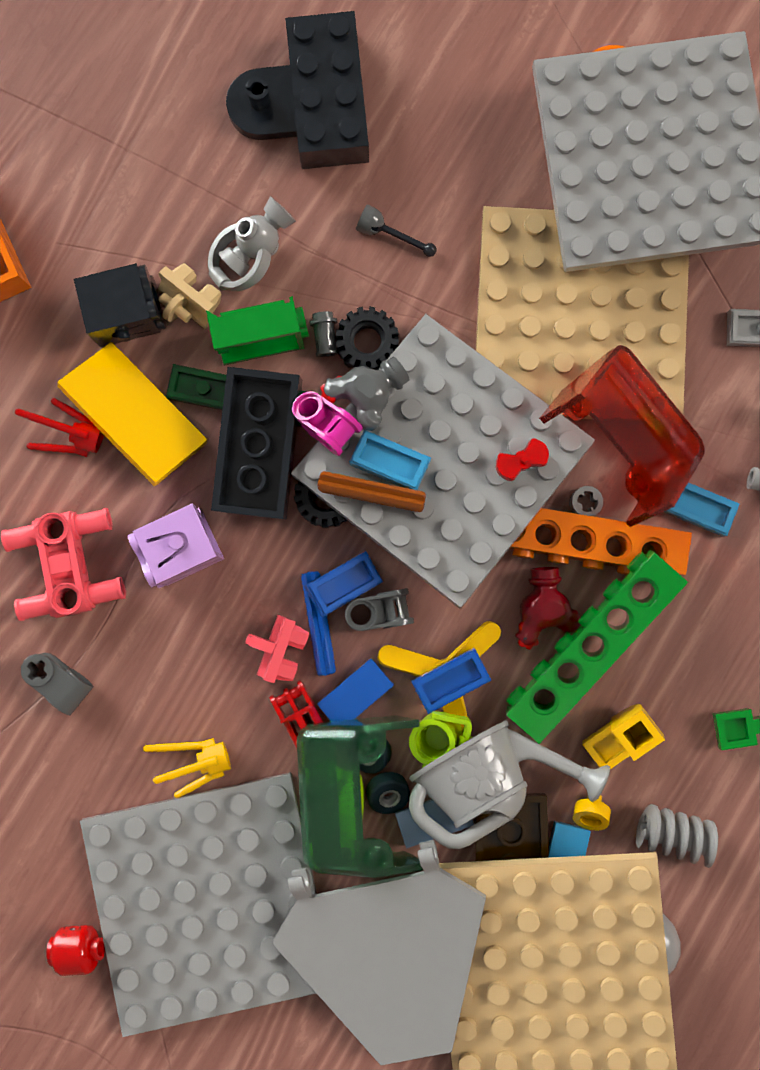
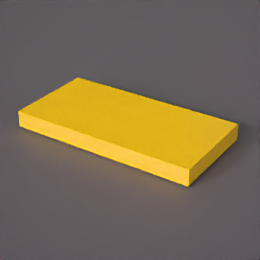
(132, 413)

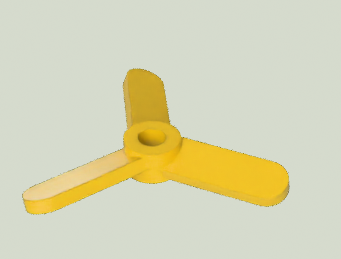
(419, 664)

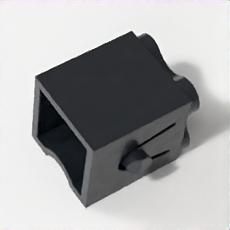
(120, 304)

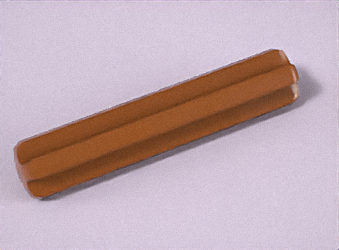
(371, 491)

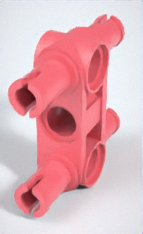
(63, 564)

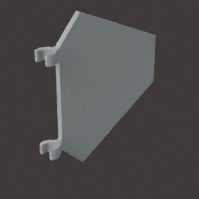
(388, 955)

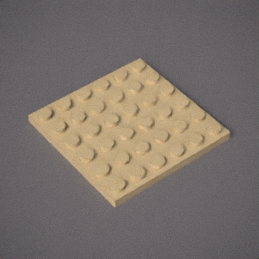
(556, 323)
(567, 966)

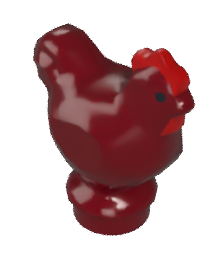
(545, 608)

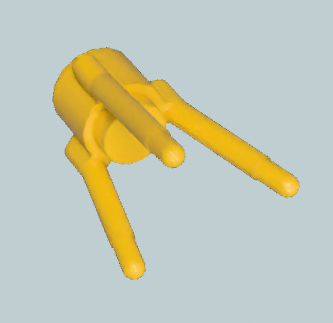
(212, 760)

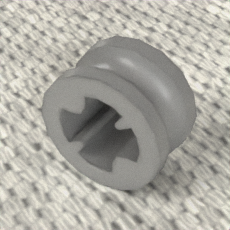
(595, 496)

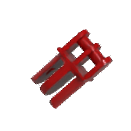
(299, 714)

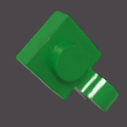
(736, 728)

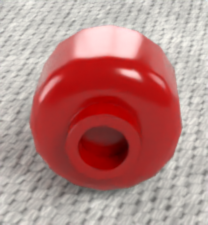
(75, 950)

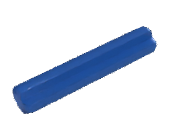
(319, 632)

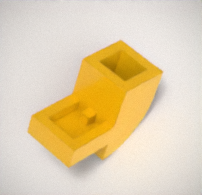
(626, 735)

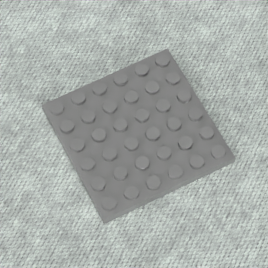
(652, 150)
(461, 417)
(195, 899)

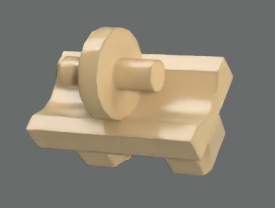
(182, 299)

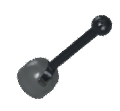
(372, 223)

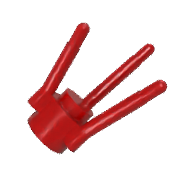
(84, 435)

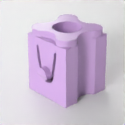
(175, 546)

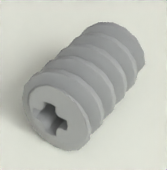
(678, 832)

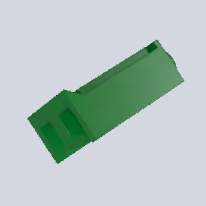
(258, 331)

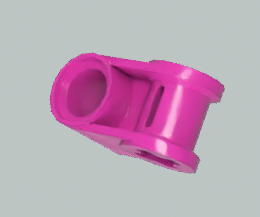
(325, 421)

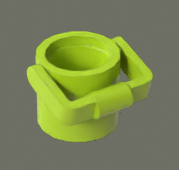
(438, 735)

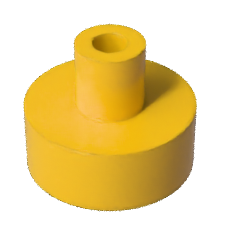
(591, 814)

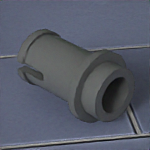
(324, 333)

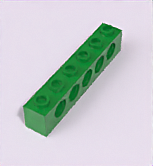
(541, 719)

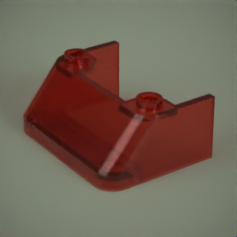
(639, 424)

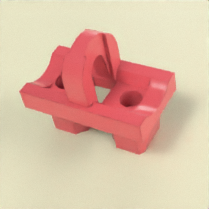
(273, 664)

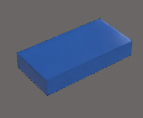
(343, 584)
(451, 680)
(356, 693)

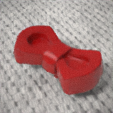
(535, 455)

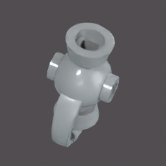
(255, 239)

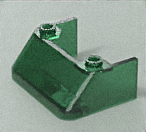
(332, 798)

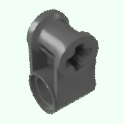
(382, 610)
(61, 686)

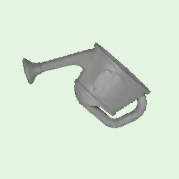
(487, 779)

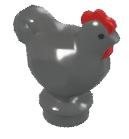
(367, 390)

